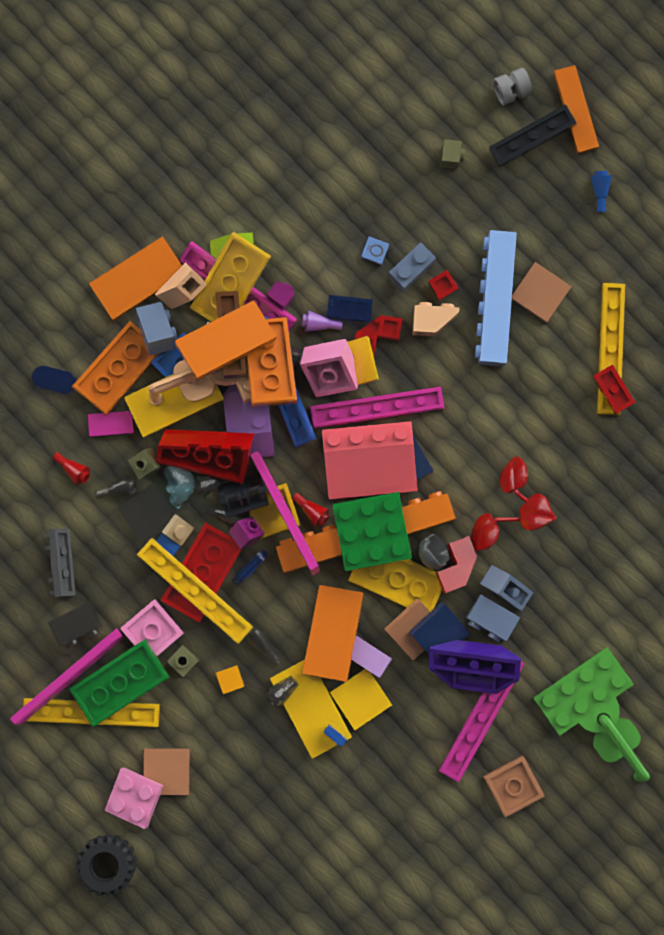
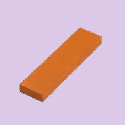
(573, 96)

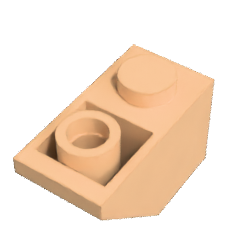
(181, 287)
(430, 319)

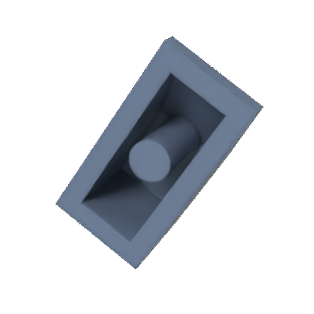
(506, 587)

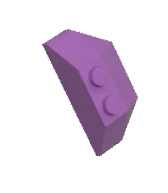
(246, 419)

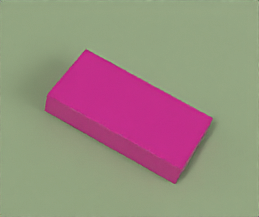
(113, 424)

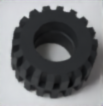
(95, 881)

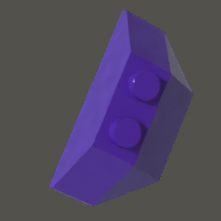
(475, 666)

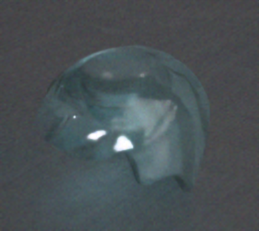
(179, 485)

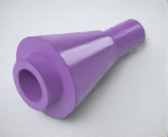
(315, 322)

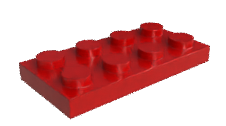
(209, 561)

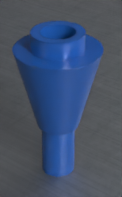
(601, 184)

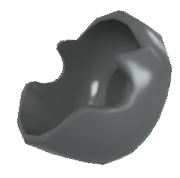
(433, 552)

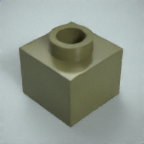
(452, 154)
(145, 463)
(192, 660)

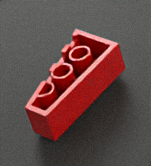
(207, 452)

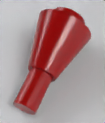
(77, 472)
(317, 514)

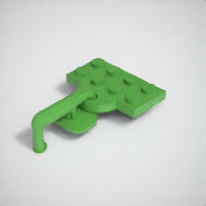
(585, 695)

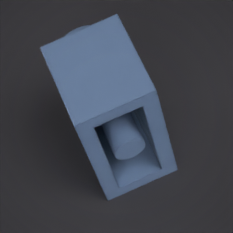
(411, 267)
(156, 328)
(492, 618)

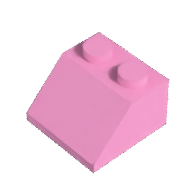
(329, 368)

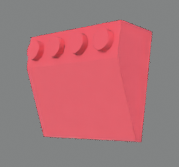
(369, 460)

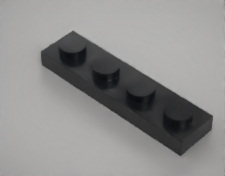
(532, 136)

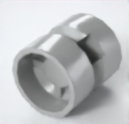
(518, 81)

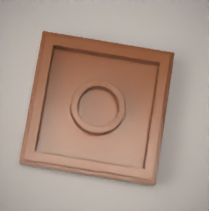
(540, 292)
(406, 621)
(169, 768)
(513, 786)

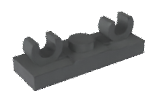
(61, 562)

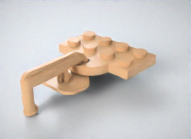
(197, 390)

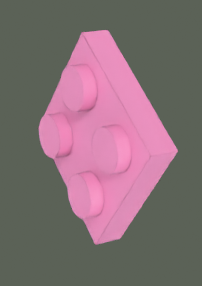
(153, 625)
(134, 798)

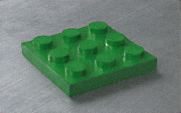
(372, 531)

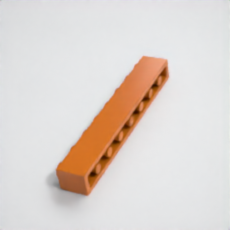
(325, 545)

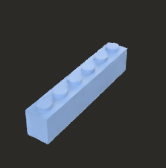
(496, 298)

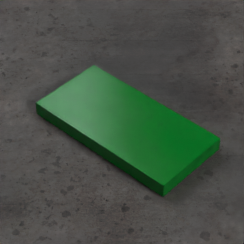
(119, 683)

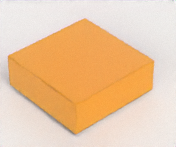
(230, 679)

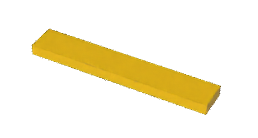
(611, 336)
(195, 590)
(70, 712)

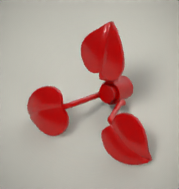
(534, 513)

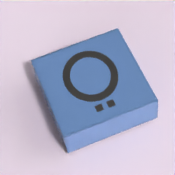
(375, 251)

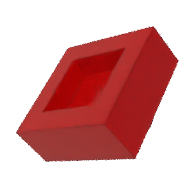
(443, 285)

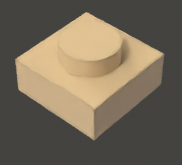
(178, 530)

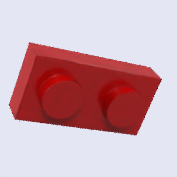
(613, 389)

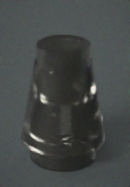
(280, 692)

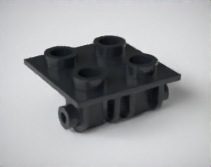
(244, 497)

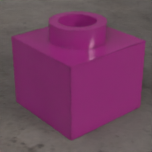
(281, 294)
(246, 532)

